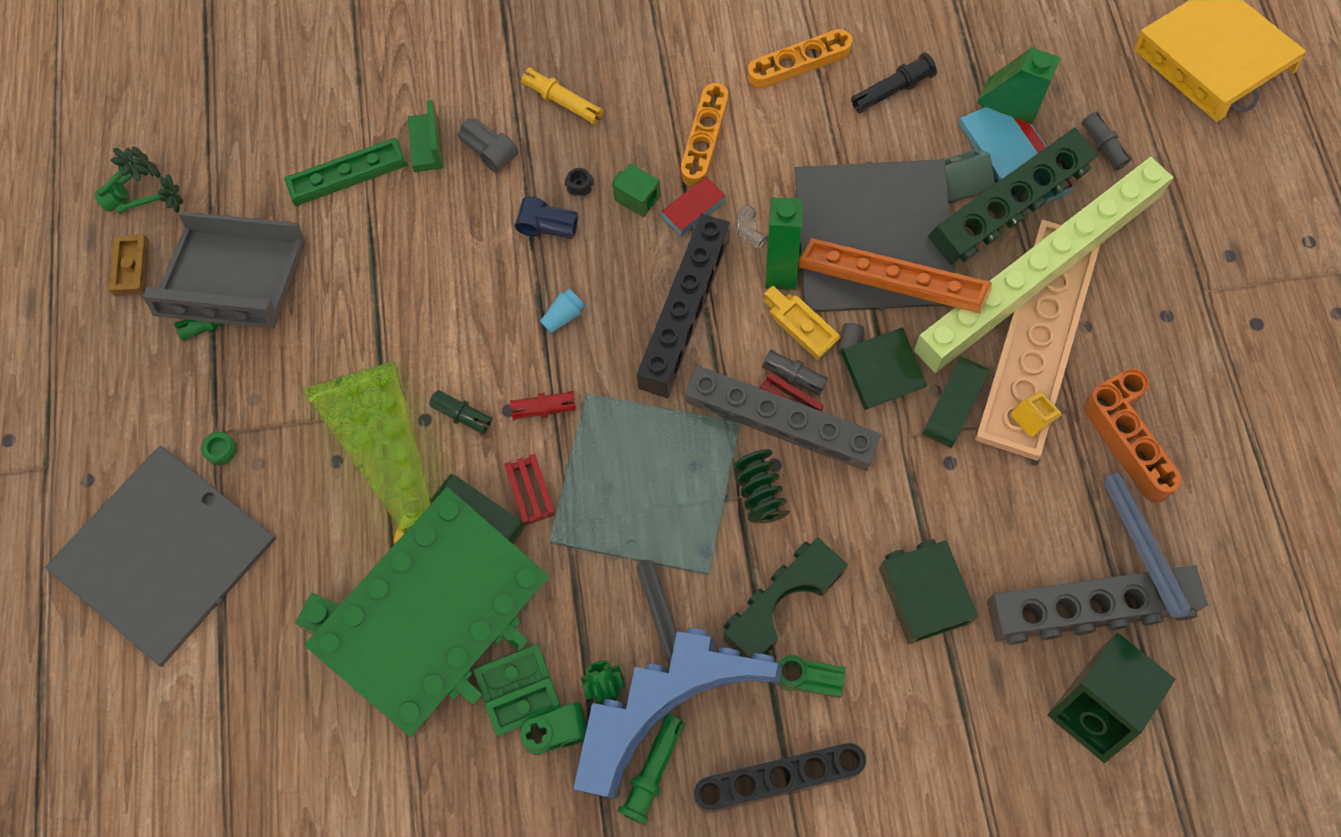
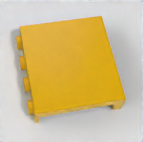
(1217, 51)

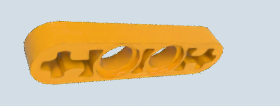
(797, 55)
(705, 134)

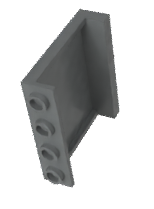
(228, 270)

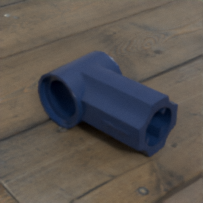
(538, 217)

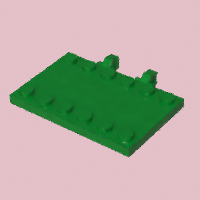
(429, 613)

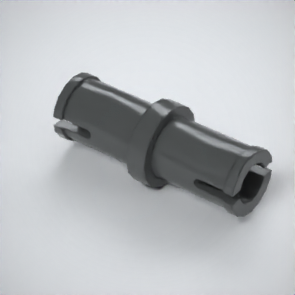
(1106, 141)
(794, 372)

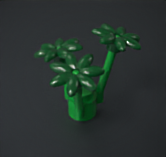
(114, 193)

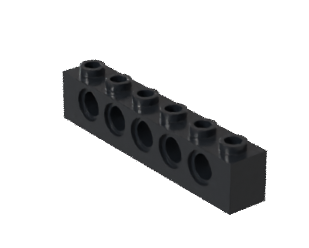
(683, 306)

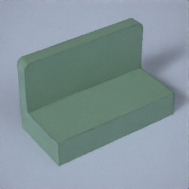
(968, 174)

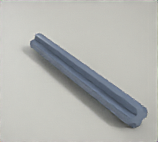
(1147, 546)

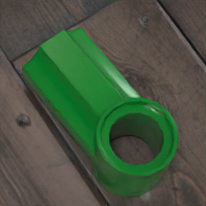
(815, 677)

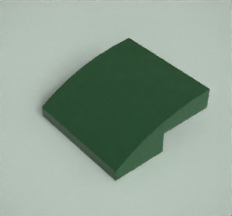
(883, 368)

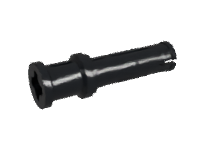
(904, 78)

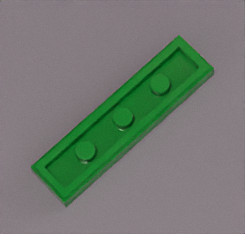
(345, 171)

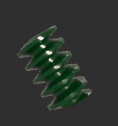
(758, 487)

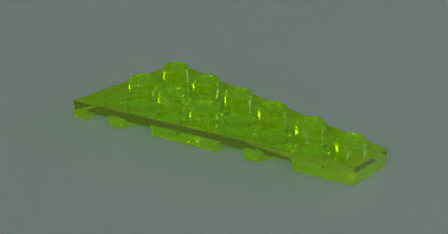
(376, 432)

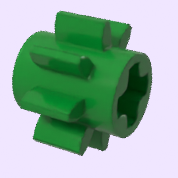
(602, 681)

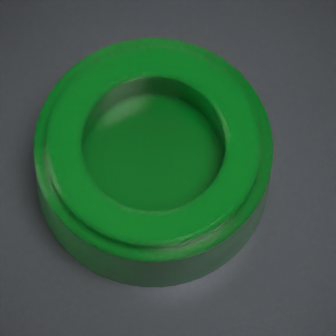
(218, 448)

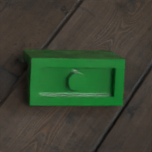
(425, 140)

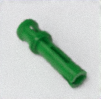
(646, 785)

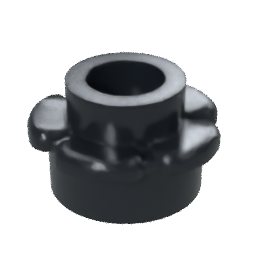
(579, 175)

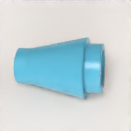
(562, 311)

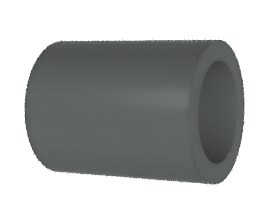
(850, 335)

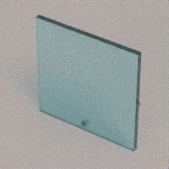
(646, 483)

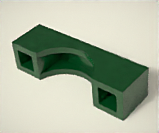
(812, 571)

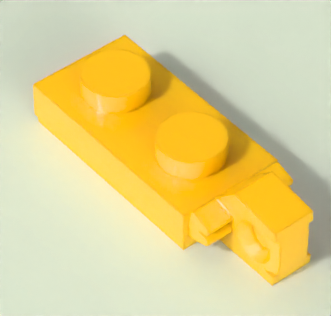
(801, 322)

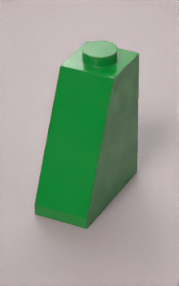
(1020, 85)
(783, 243)

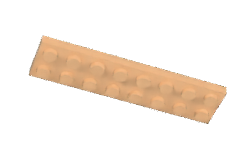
(1035, 354)

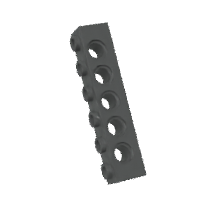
(782, 418)
(1007, 607)

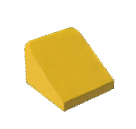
(1035, 413)

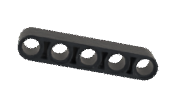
(792, 766)

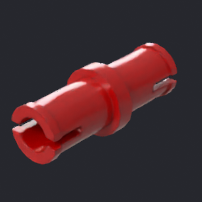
(542, 405)

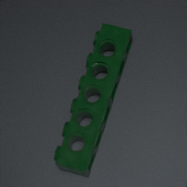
(1069, 150)

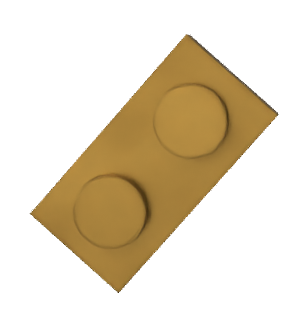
(129, 265)

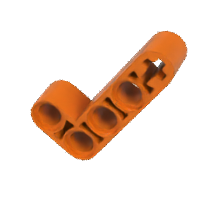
(1138, 437)

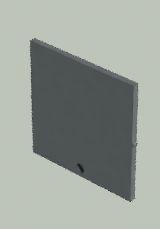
(875, 210)
(160, 555)

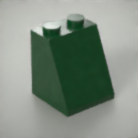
(1112, 698)

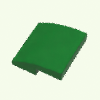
(516, 689)

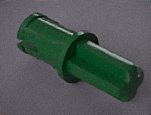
(460, 411)

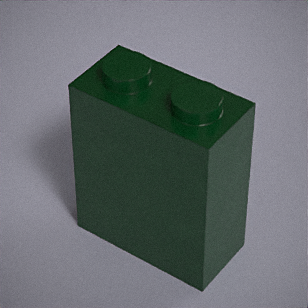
(927, 591)

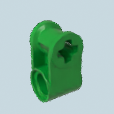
(562, 728)

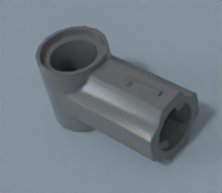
(493, 149)

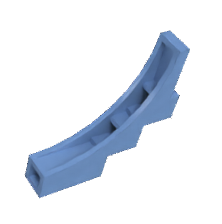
(694, 668)

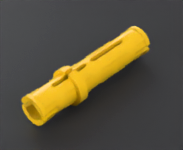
(553, 91)

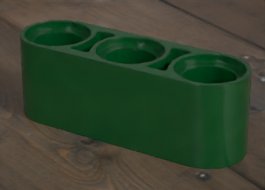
(956, 402)
(494, 514)

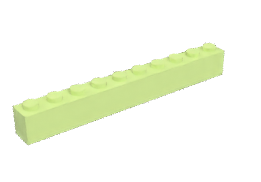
(1044, 263)

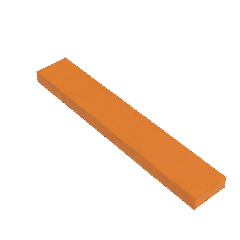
(896, 275)

